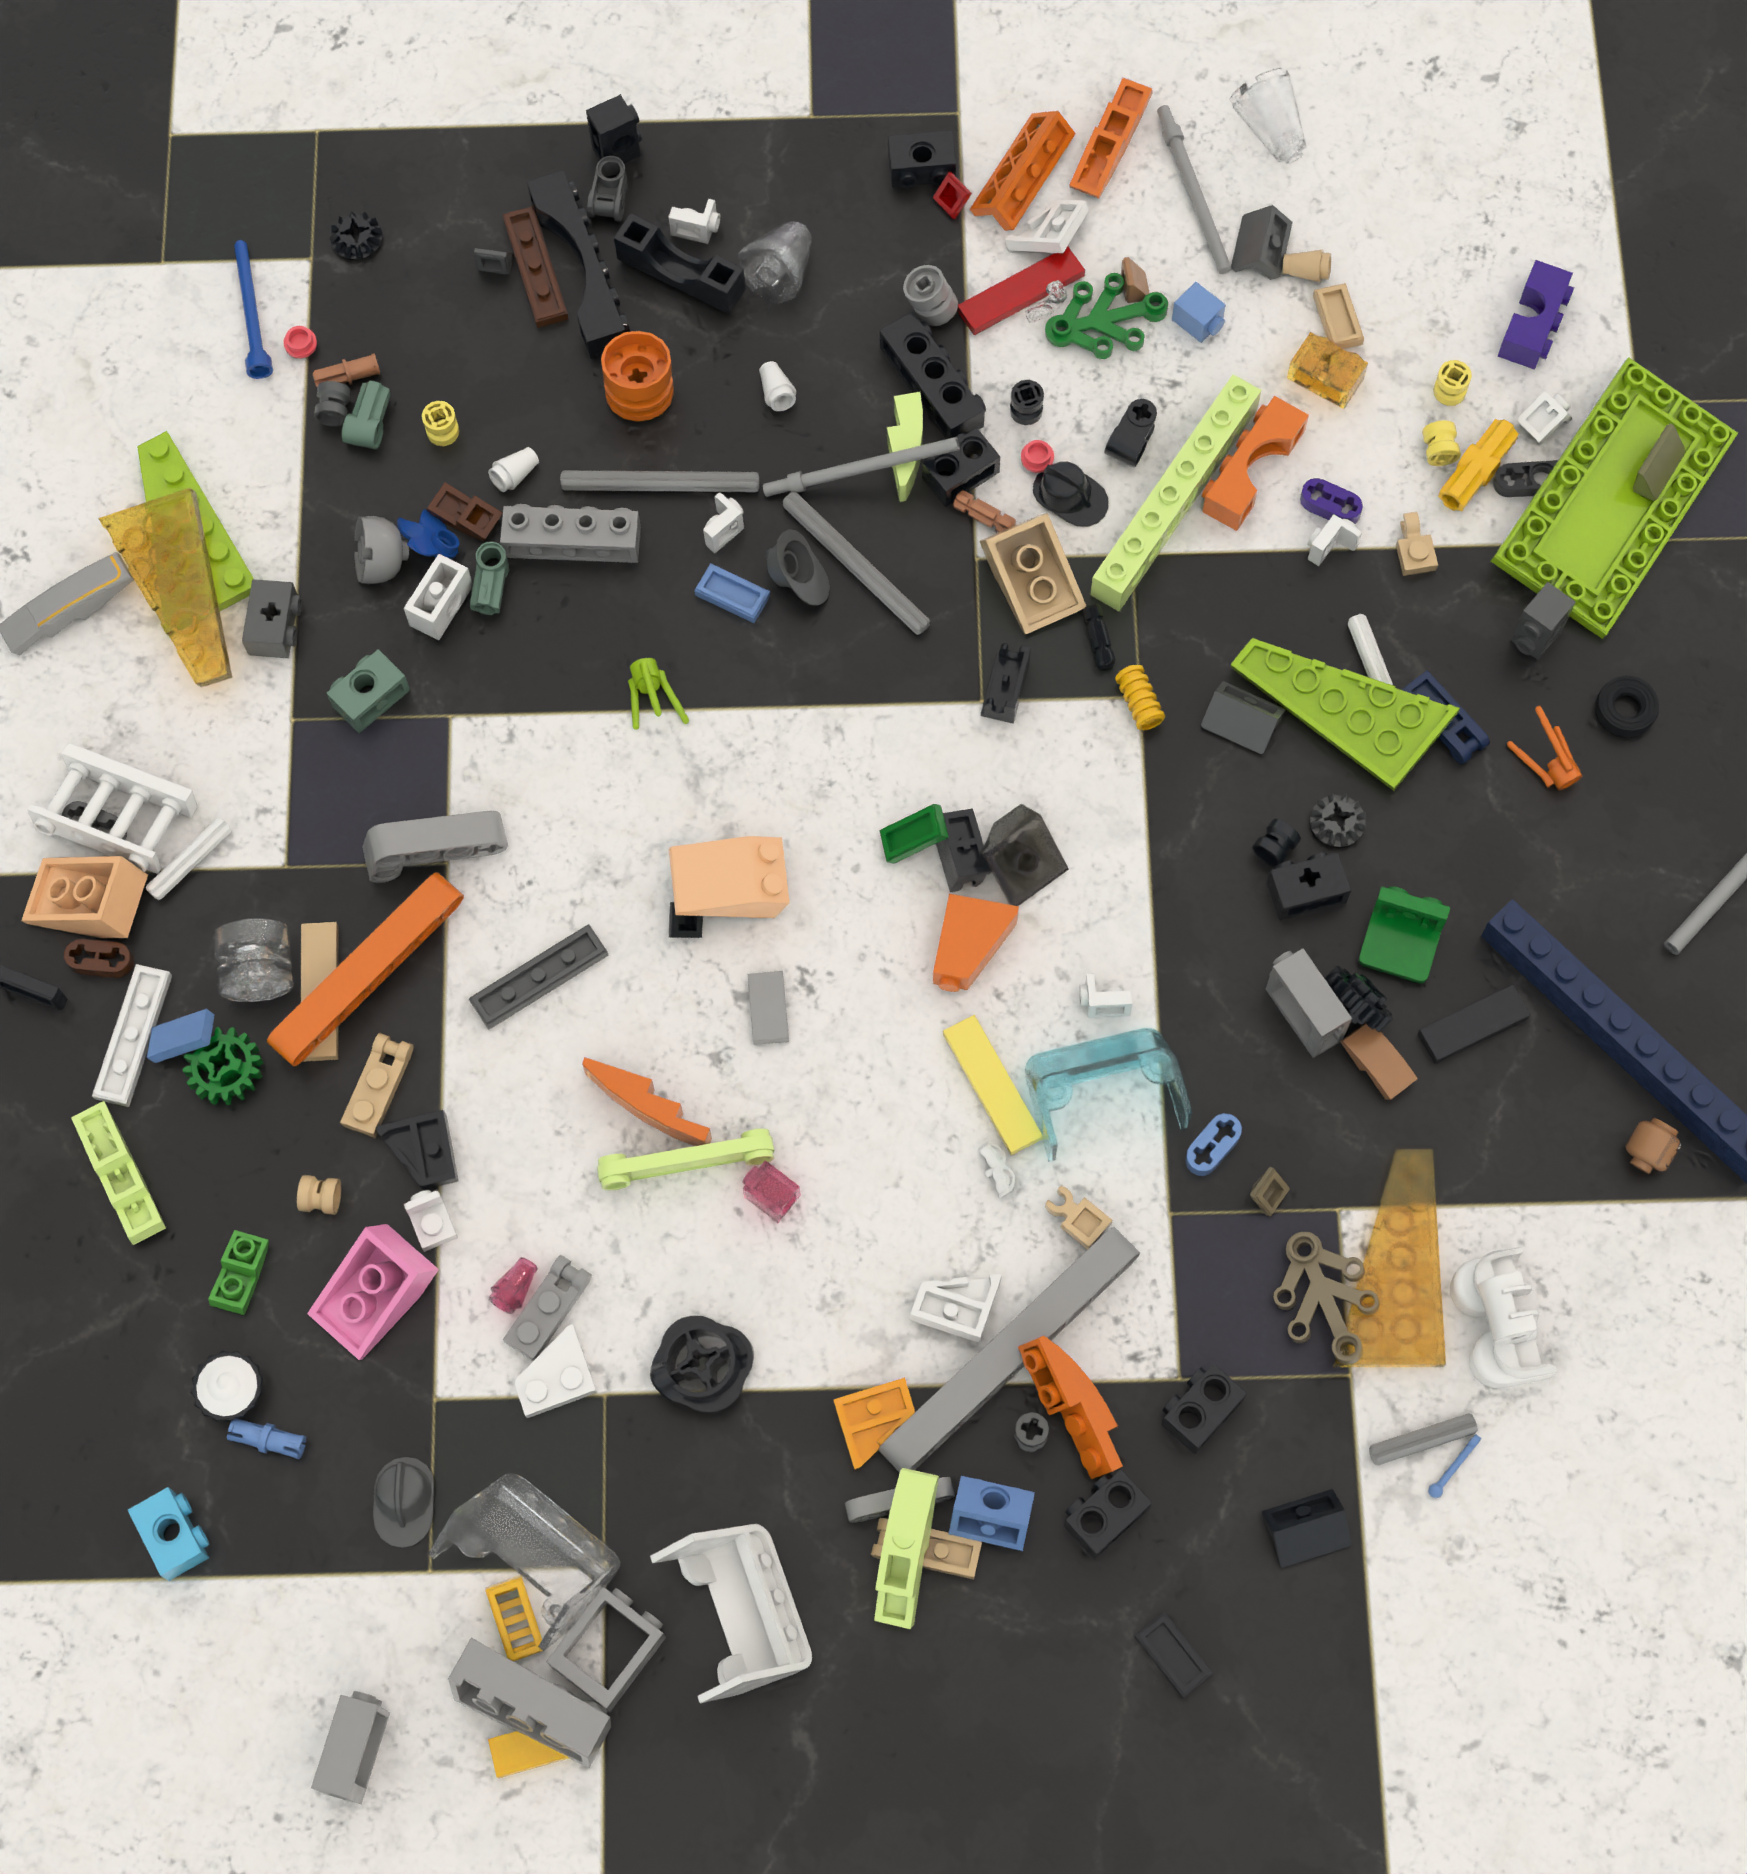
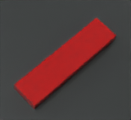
(1019, 291)

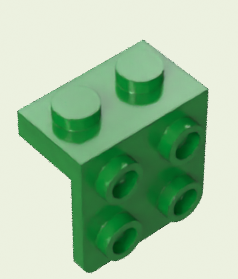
(1403, 934)

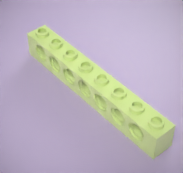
(1175, 493)

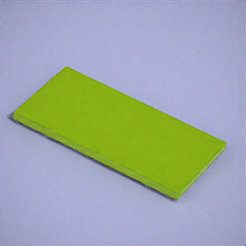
(1586, 522)

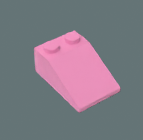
(372, 1289)

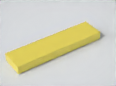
(992, 1085)

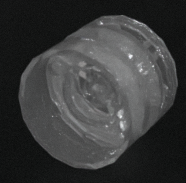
(253, 960)

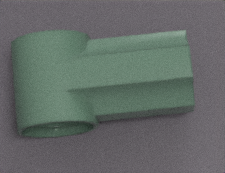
(365, 424)
(489, 580)

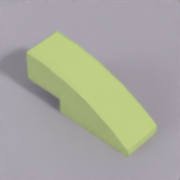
(905, 435)

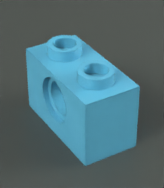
(151, 1521)

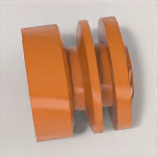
(637, 375)

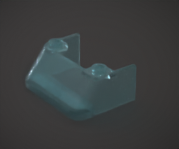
(1054, 1072)

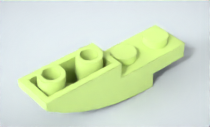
(904, 1548)

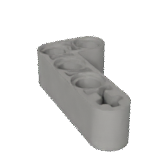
(430, 841)

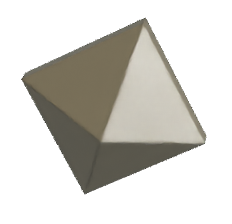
(1269, 1191)

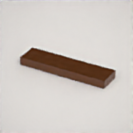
(535, 266)

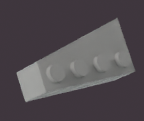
(529, 1703)

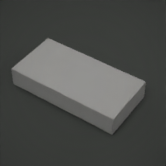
(768, 1007)

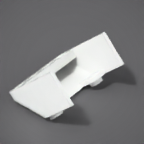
(750, 1602)

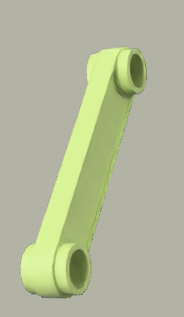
(617, 1170)

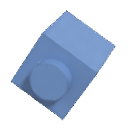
(1199, 312)

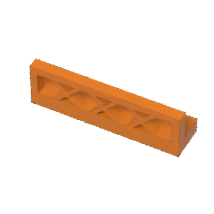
(1025, 169)

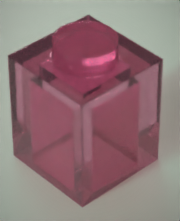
(770, 1190)

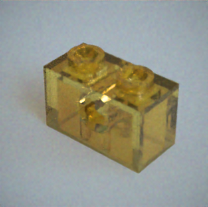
(1327, 370)

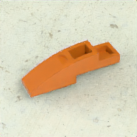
(1068, 1390)

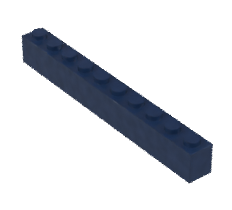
(1621, 1033)

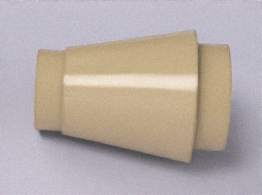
(1308, 265)

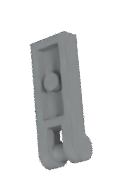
(547, 1309)

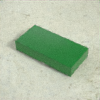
(913, 833)

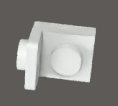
(693, 225)
(1545, 416)
(723, 527)
(1107, 1003)
(430, 1219)

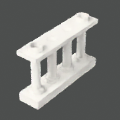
(113, 777)

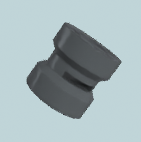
(332, 403)

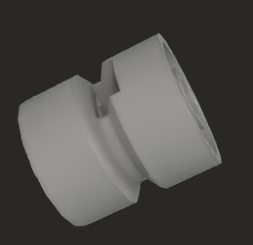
(930, 295)

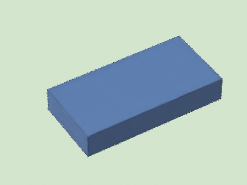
(732, 593)
(180, 1036)

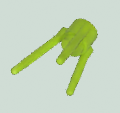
(647, 679)

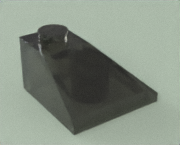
(1022, 854)

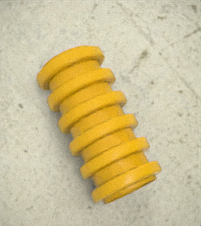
(1140, 697)

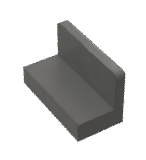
(1262, 242)
(1242, 717)

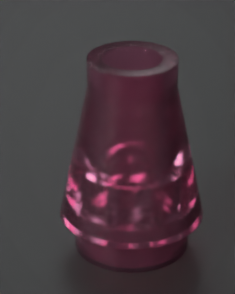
(513, 1286)

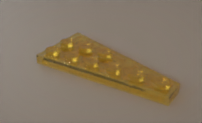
(172, 568)
(1403, 1273)

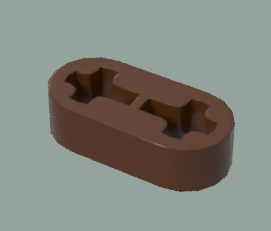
(99, 950)

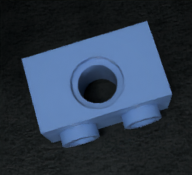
(991, 1513)

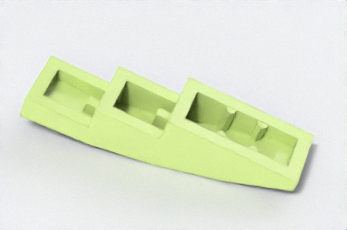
(118, 1173)

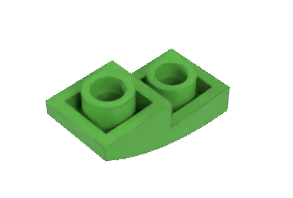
(239, 1272)

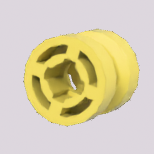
(1452, 382)
(440, 423)
(1441, 444)

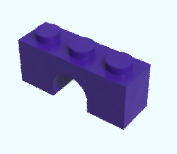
(1544, 293)

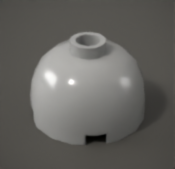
(379, 550)

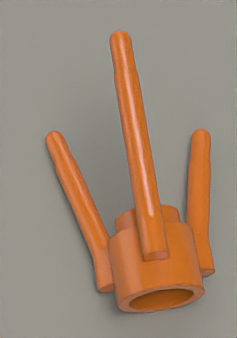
(1562, 769)

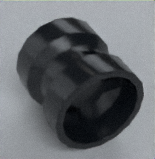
(1026, 402)
(1276, 843)

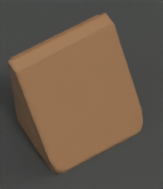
(1134, 281)

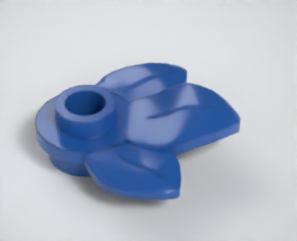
(429, 536)

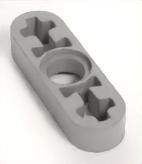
(880, 1503)

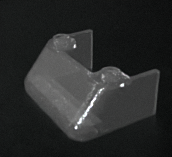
(537, 1543)

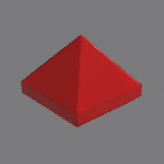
(952, 195)

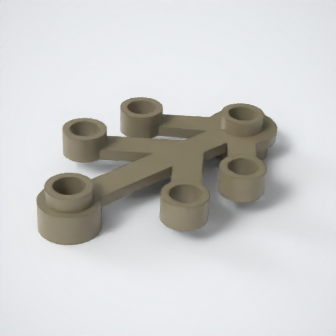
(1322, 1291)

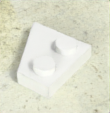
(1051, 229)
(555, 1376)

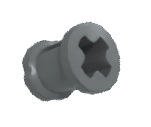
(1024, 1424)

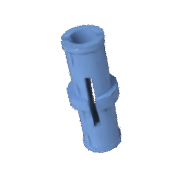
(266, 1438)

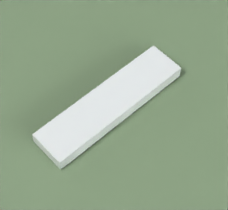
(132, 1035)

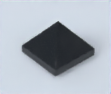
(684, 926)

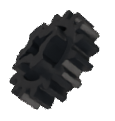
(1360, 998)

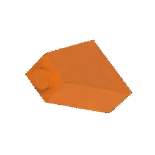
(969, 939)

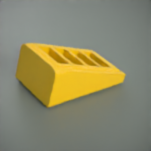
(504, 1587)

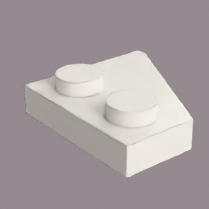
(956, 1305)

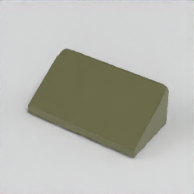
(1660, 464)

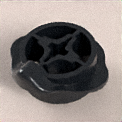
(718, 1395)

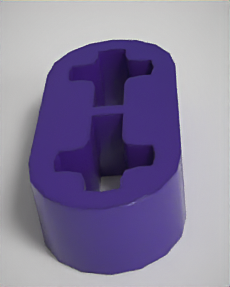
(1331, 501)

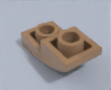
(1380, 1060)

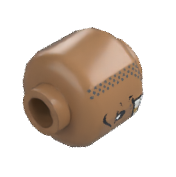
(1653, 1145)

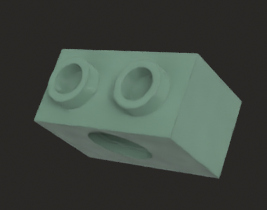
(364, 708)

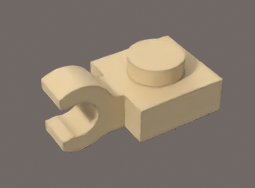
(1415, 551)

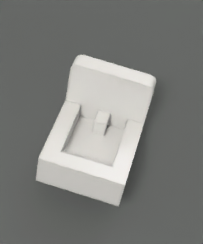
(1335, 531)

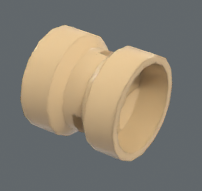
(319, 1194)

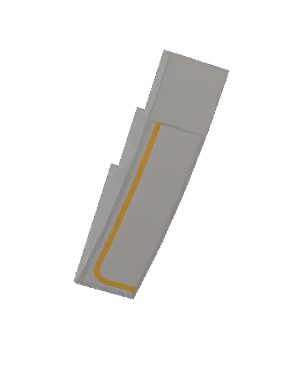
(64, 602)

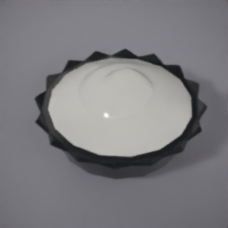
(226, 1386)

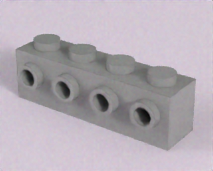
(570, 533)

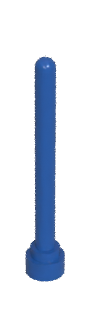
(257, 362)

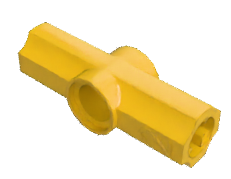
(1478, 465)

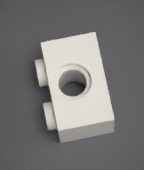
(438, 596)

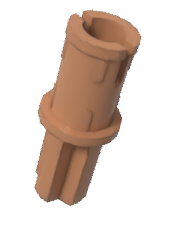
(348, 370)

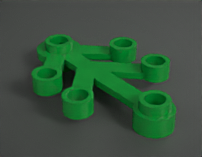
(1103, 320)

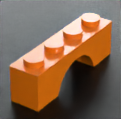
(1274, 433)

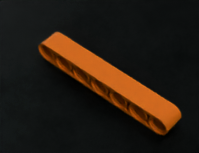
(365, 969)

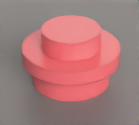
(300, 342)
(1036, 456)

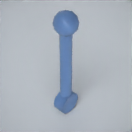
(1436, 1490)

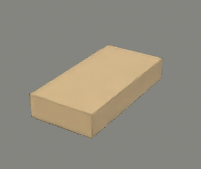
(1338, 316)

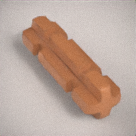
(983, 512)

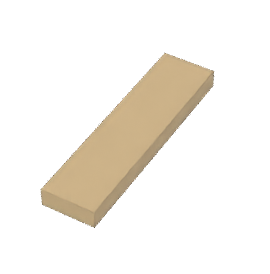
(318, 961)

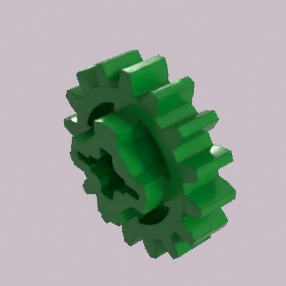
(230, 1079)

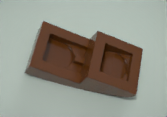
(463, 513)

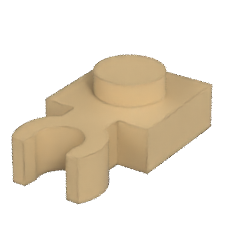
(1082, 1221)

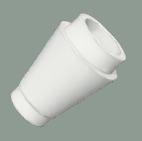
(777, 388)
(512, 469)

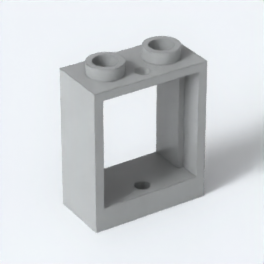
(1307, 1002)
(582, 1680)
(351, 1747)

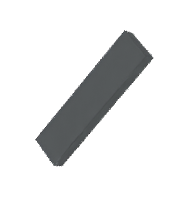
(538, 976)

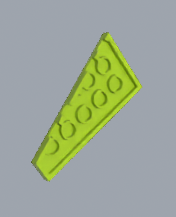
(168, 473)
(1359, 715)

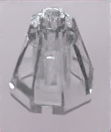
(777, 261)

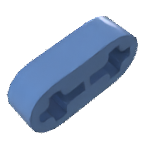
(1220, 1149)

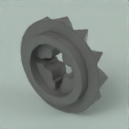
(1329, 831)

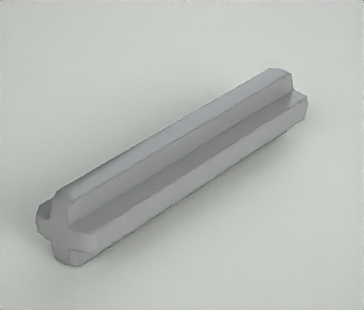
(1423, 1439)

